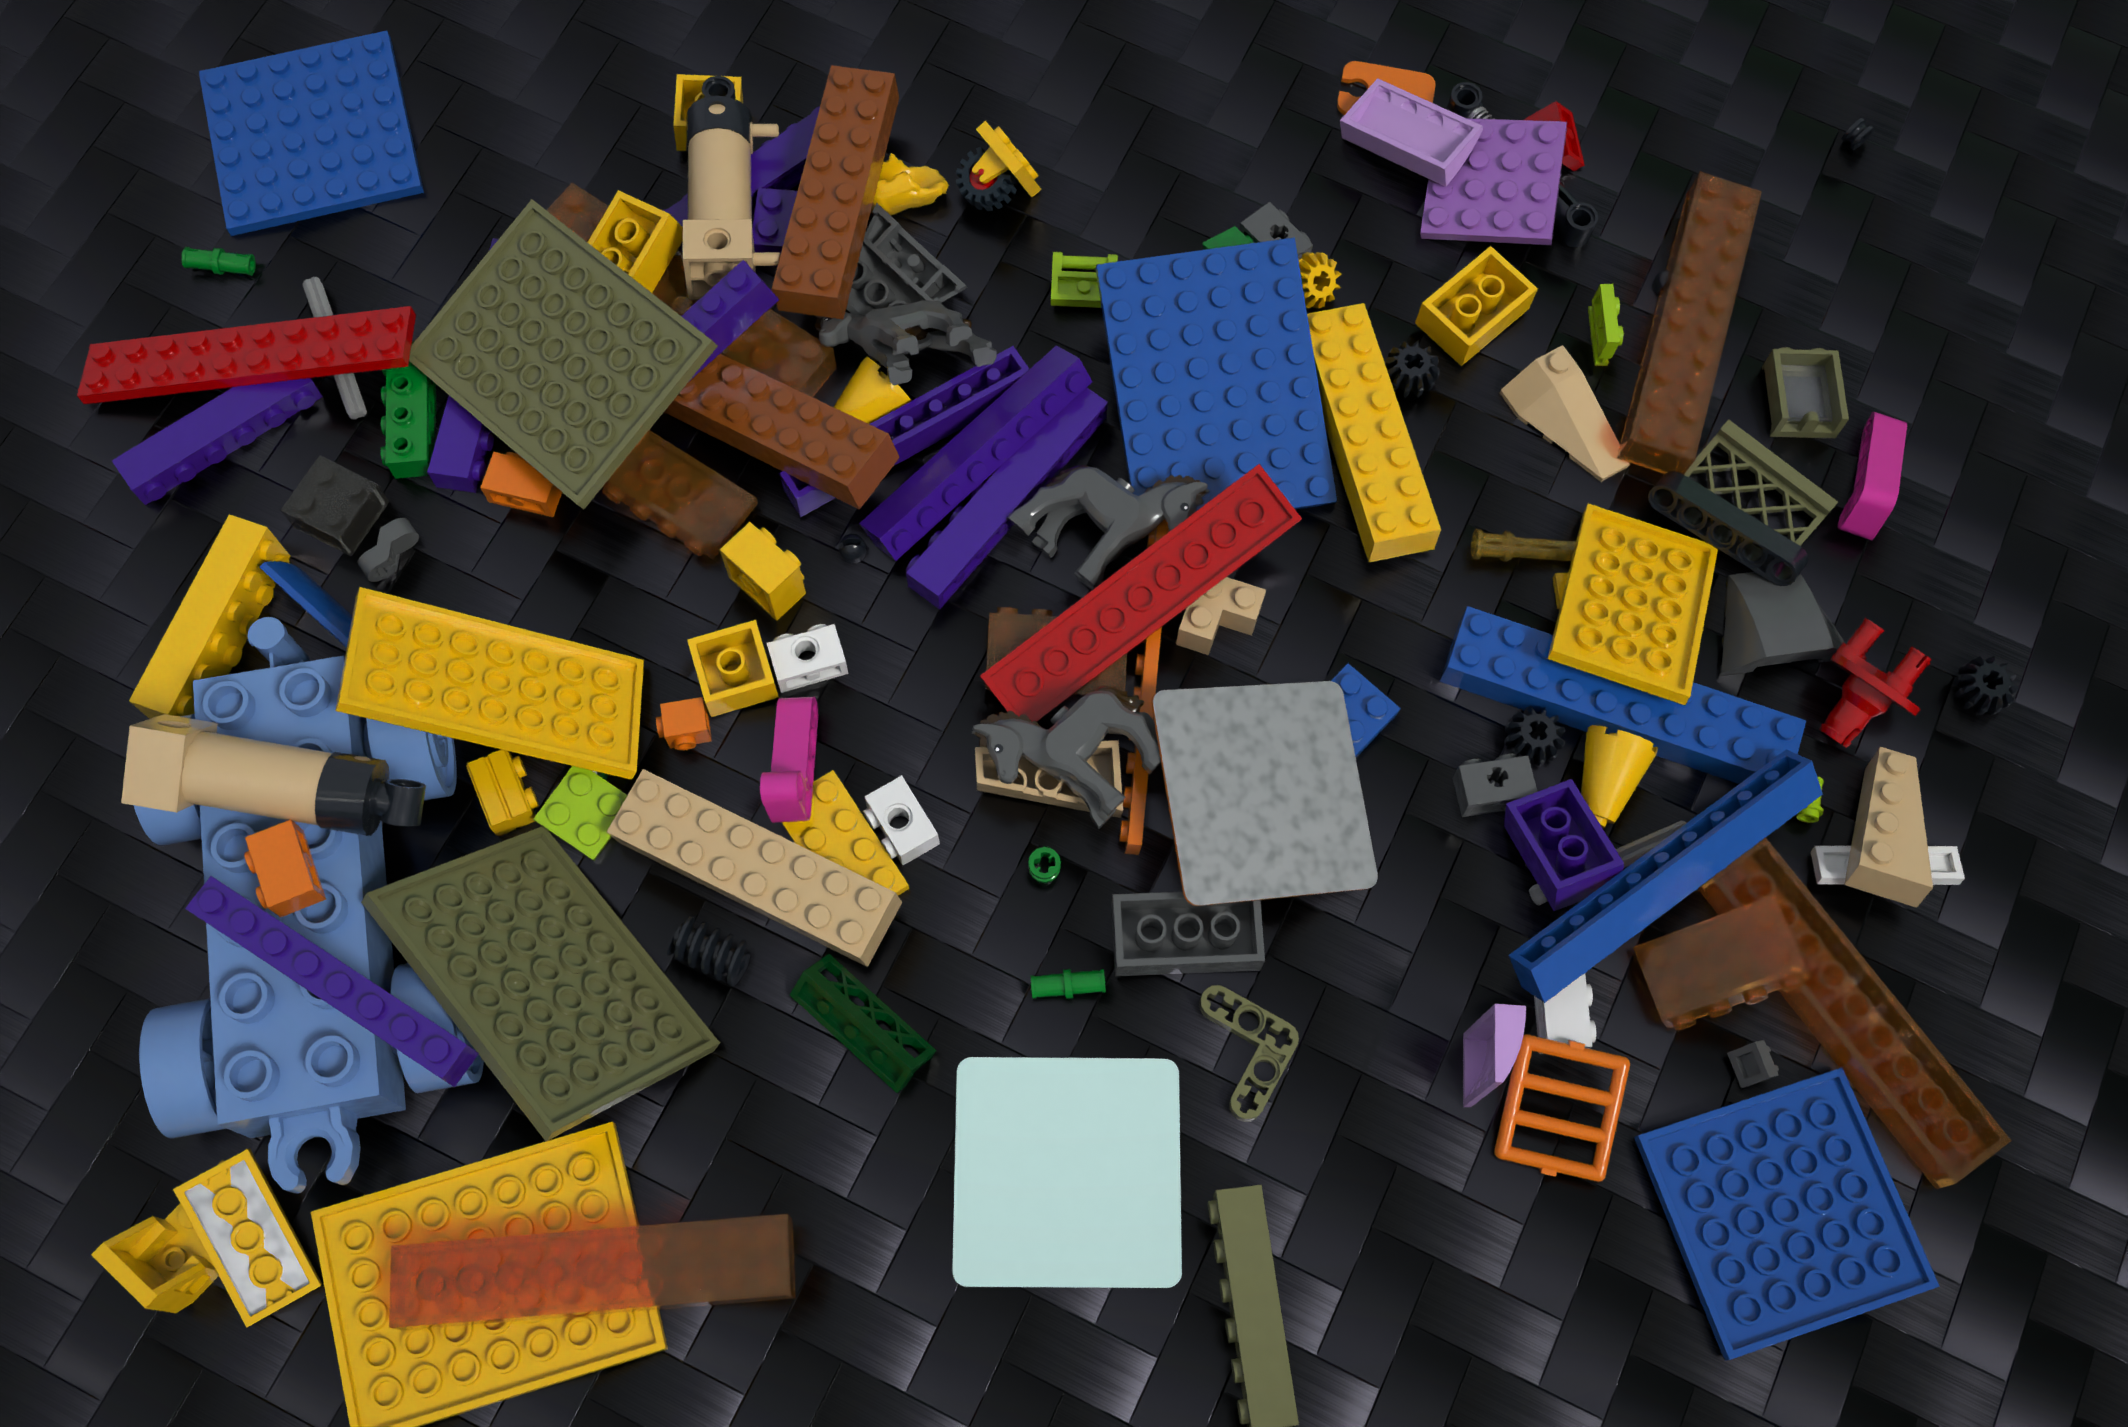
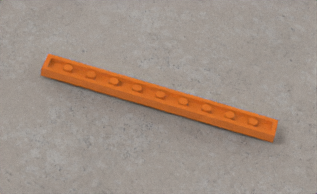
(1146, 666)

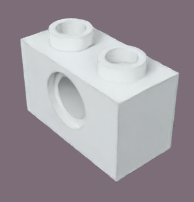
(797, 673)
(898, 800)

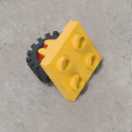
(991, 174)

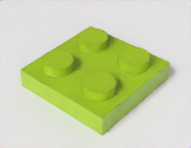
(582, 811)

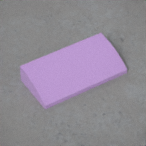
(1410, 131)
(1491, 1050)

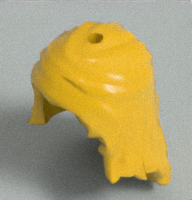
(906, 186)

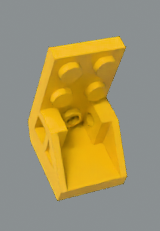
(159, 1262)

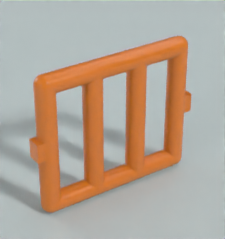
(1602, 1136)

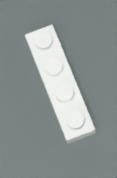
(1832, 861)

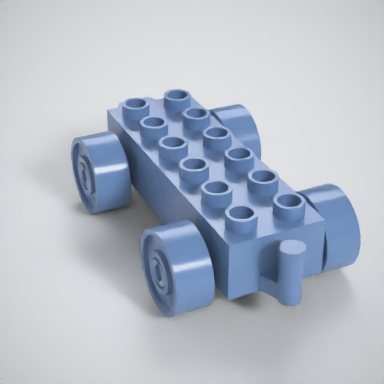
(262, 1046)

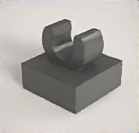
(1753, 1063)

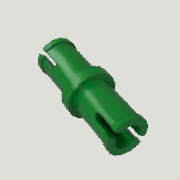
(218, 261)
(1068, 983)

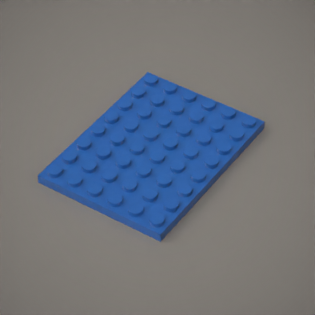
(1217, 370)

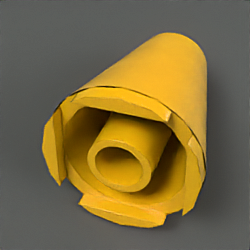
(870, 394)
(1613, 770)

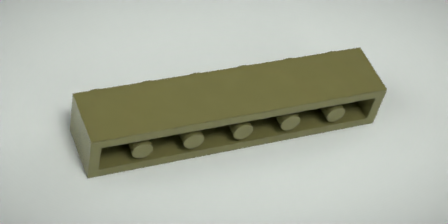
(1254, 1308)

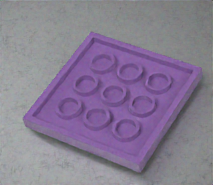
(1503, 187)

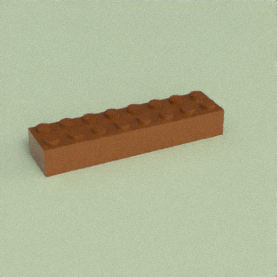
(836, 192)
(787, 429)

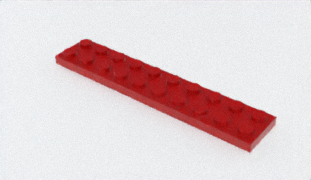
(248, 355)
(1142, 596)

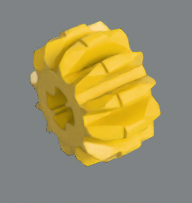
(1318, 278)

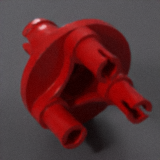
(1868, 689)

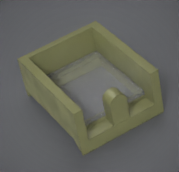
(1805, 393)

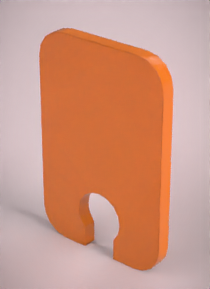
(1366, 73)

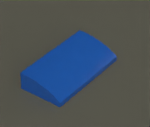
(311, 598)

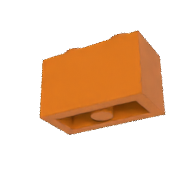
(518, 485)
(283, 869)

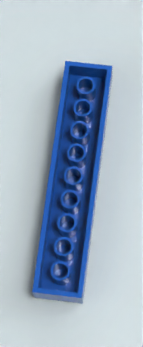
(1706, 734)

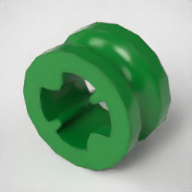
(1053, 871)

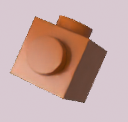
(684, 723)

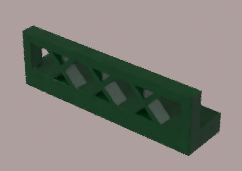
(856, 1024)

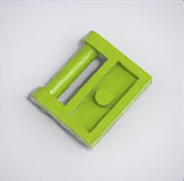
(1076, 287)

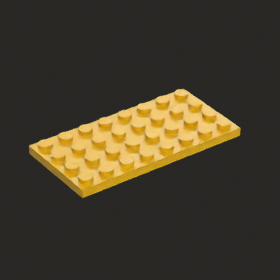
(491, 684)

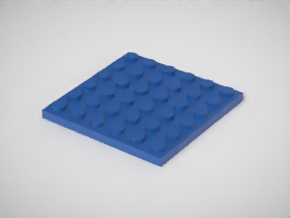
(309, 133)
(1785, 1213)

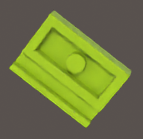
(1604, 326)

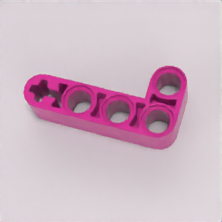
(1876, 476)
(789, 785)

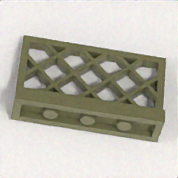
(1773, 471)

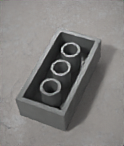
(1173, 937)

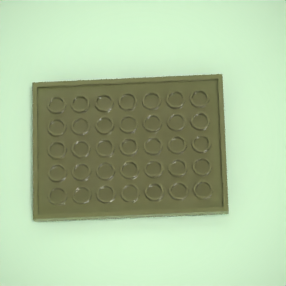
(560, 353)
(541, 978)

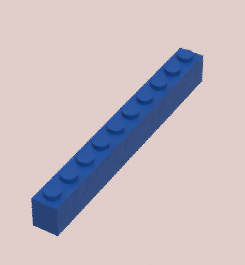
(1665, 875)

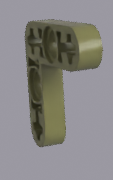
(1266, 1048)

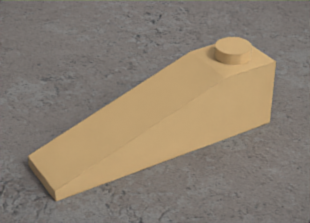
(1563, 407)

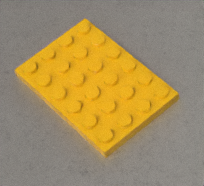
(1634, 604)

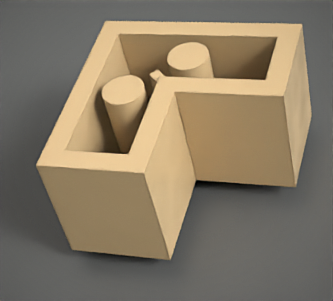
(1228, 605)

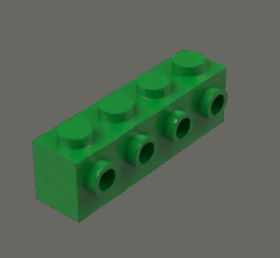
(408, 421)

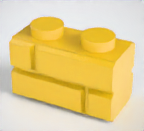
(502, 791)

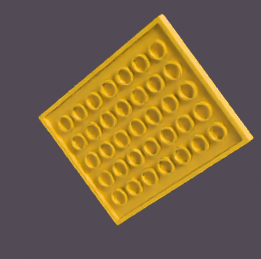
(447, 1371)

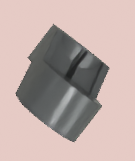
(384, 557)

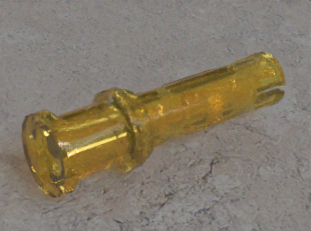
(1508, 546)

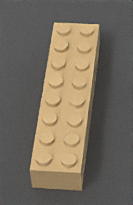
(755, 867)

